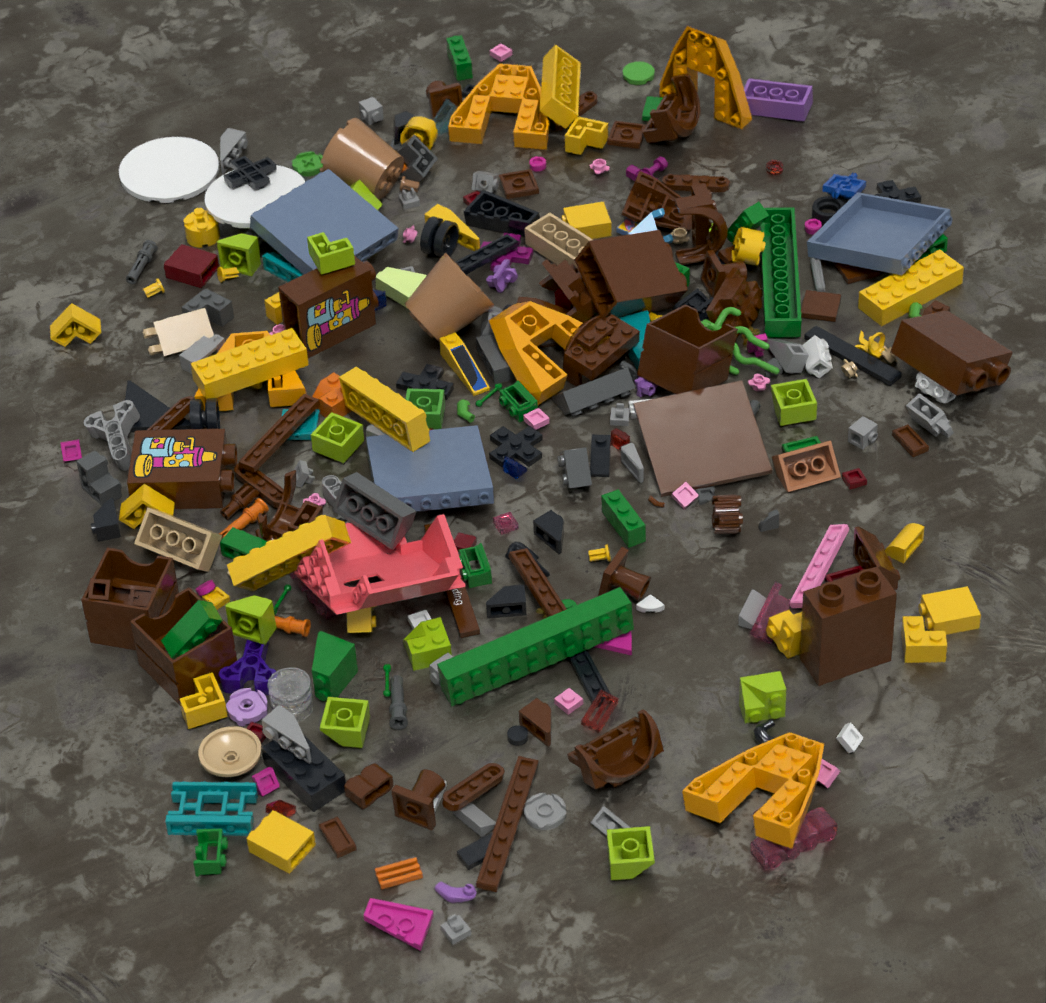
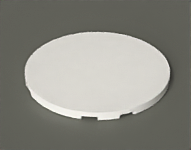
(169, 169)
(238, 203)

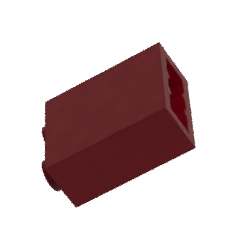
(191, 266)

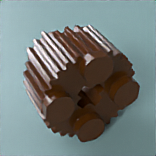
(726, 514)

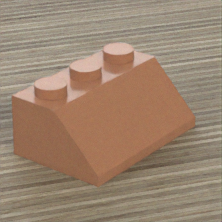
(806, 466)

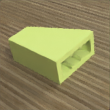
(398, 283)

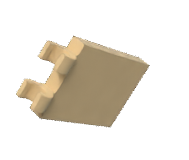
(179, 332)

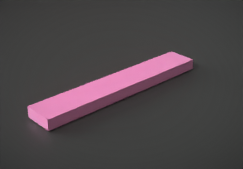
(821, 562)

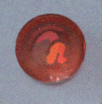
(774, 167)

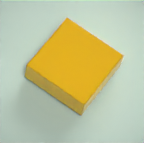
(217, 597)

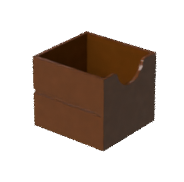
(684, 353)
(109, 621)
(177, 674)

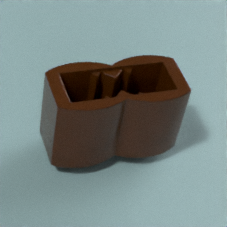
(368, 786)

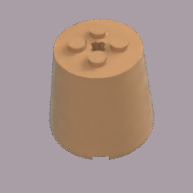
(363, 155)
(447, 300)

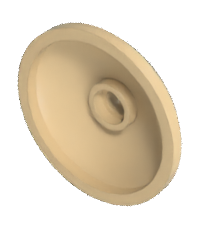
(230, 751)

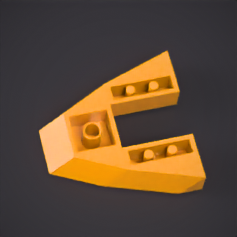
(711, 56)
(503, 90)
(519, 334)
(282, 390)
(781, 766)

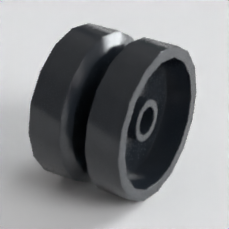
(439, 237)
(205, 418)

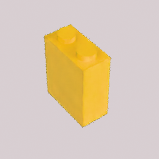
(589, 219)
(950, 611)
(281, 841)

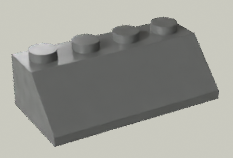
(594, 391)
(373, 510)

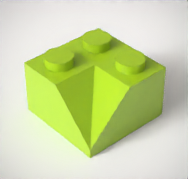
(240, 252)
(794, 402)
(337, 437)
(252, 618)
(427, 643)
(762, 697)
(346, 721)
(629, 852)

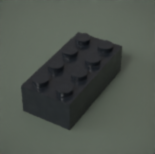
(311, 782)

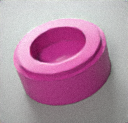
(537, 163)
(812, 226)
(205, 588)

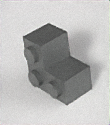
(417, 157)
(217, 307)
(576, 467)
(96, 478)

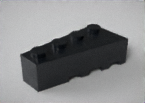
(499, 214)

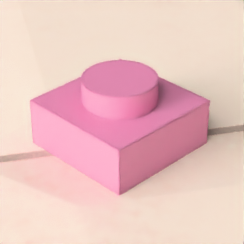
(500, 52)
(536, 418)
(685, 495)
(568, 701)
(827, 774)

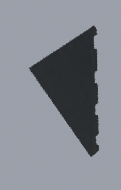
(148, 408)

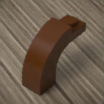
(119, 593)

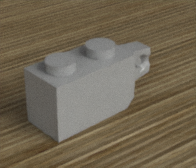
(199, 350)
(929, 416)

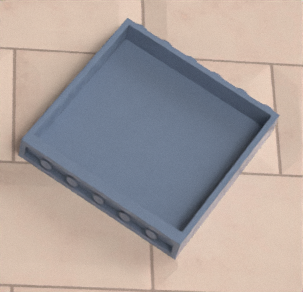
(318, 207)
(879, 233)
(439, 475)

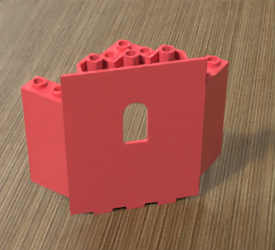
(405, 571)

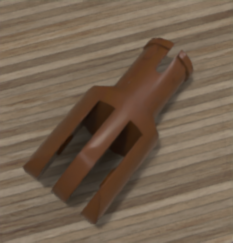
(240, 500)

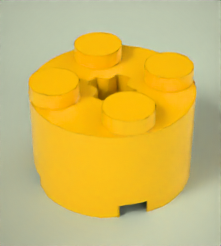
(423, 129)
(201, 228)
(748, 246)

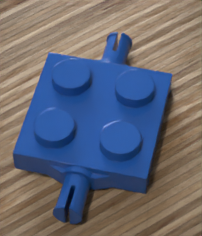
(844, 186)

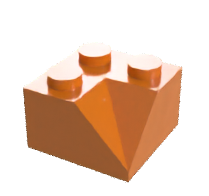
(331, 396)

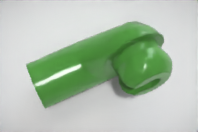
(915, 309)
(462, 411)

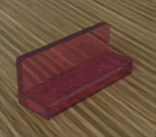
(773, 605)

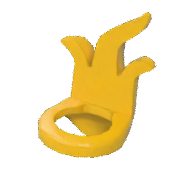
(871, 346)

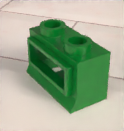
(514, 408)
(478, 576)
(206, 839)

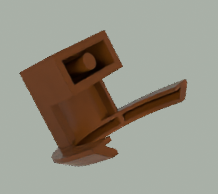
(287, 516)

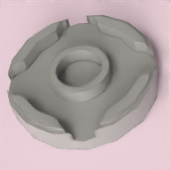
(545, 811)

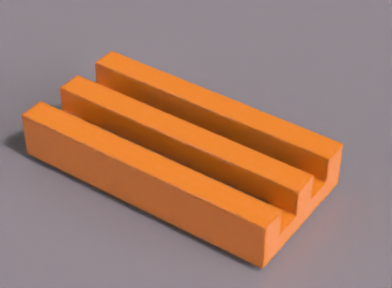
(397, 870)

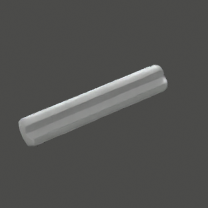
(817, 274)

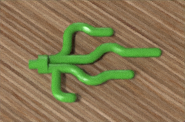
(750, 337)

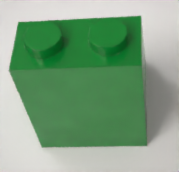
(332, 665)

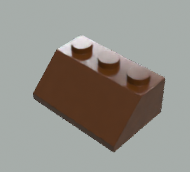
(871, 553)

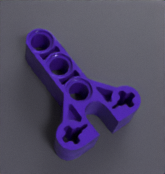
(249, 667)

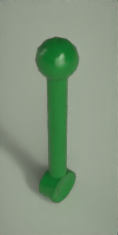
(498, 386)
(287, 588)
(387, 668)

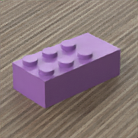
(778, 99)

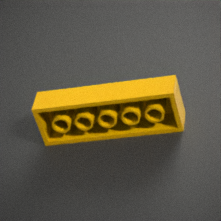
(560, 87)
(919, 284)
(249, 364)
(385, 409)
(284, 554)

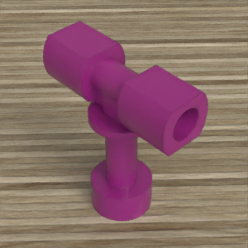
(659, 164)

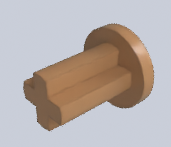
(408, 184)

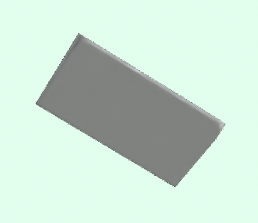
(751, 609)
(475, 819)
(608, 820)

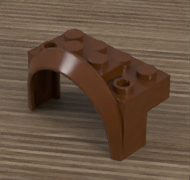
(663, 123)
(703, 211)
(593, 362)

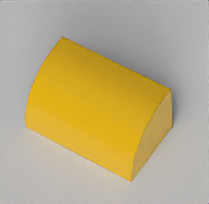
(906, 542)

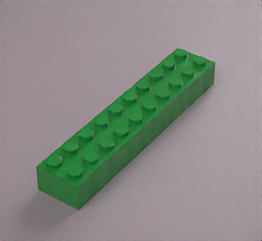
(780, 274)
(535, 646)

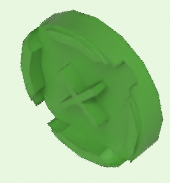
(638, 73)
(307, 163)

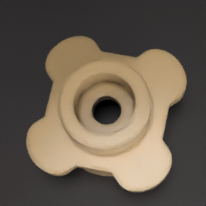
(680, 236)
(888, 355)
(849, 369)

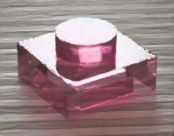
(505, 523)

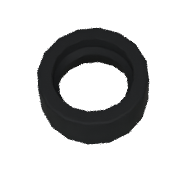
(823, 203)

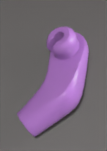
(456, 895)

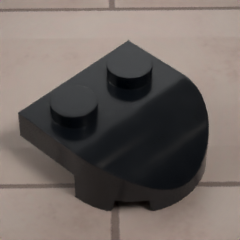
(697, 301)

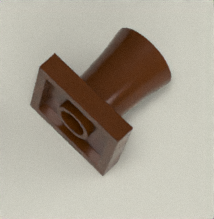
(438, 92)
(715, 273)
(619, 576)
(417, 804)

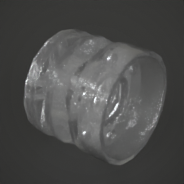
(292, 691)

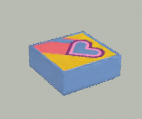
(626, 227)

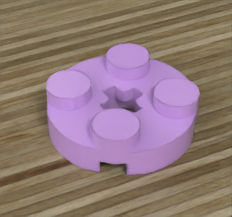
(242, 715)

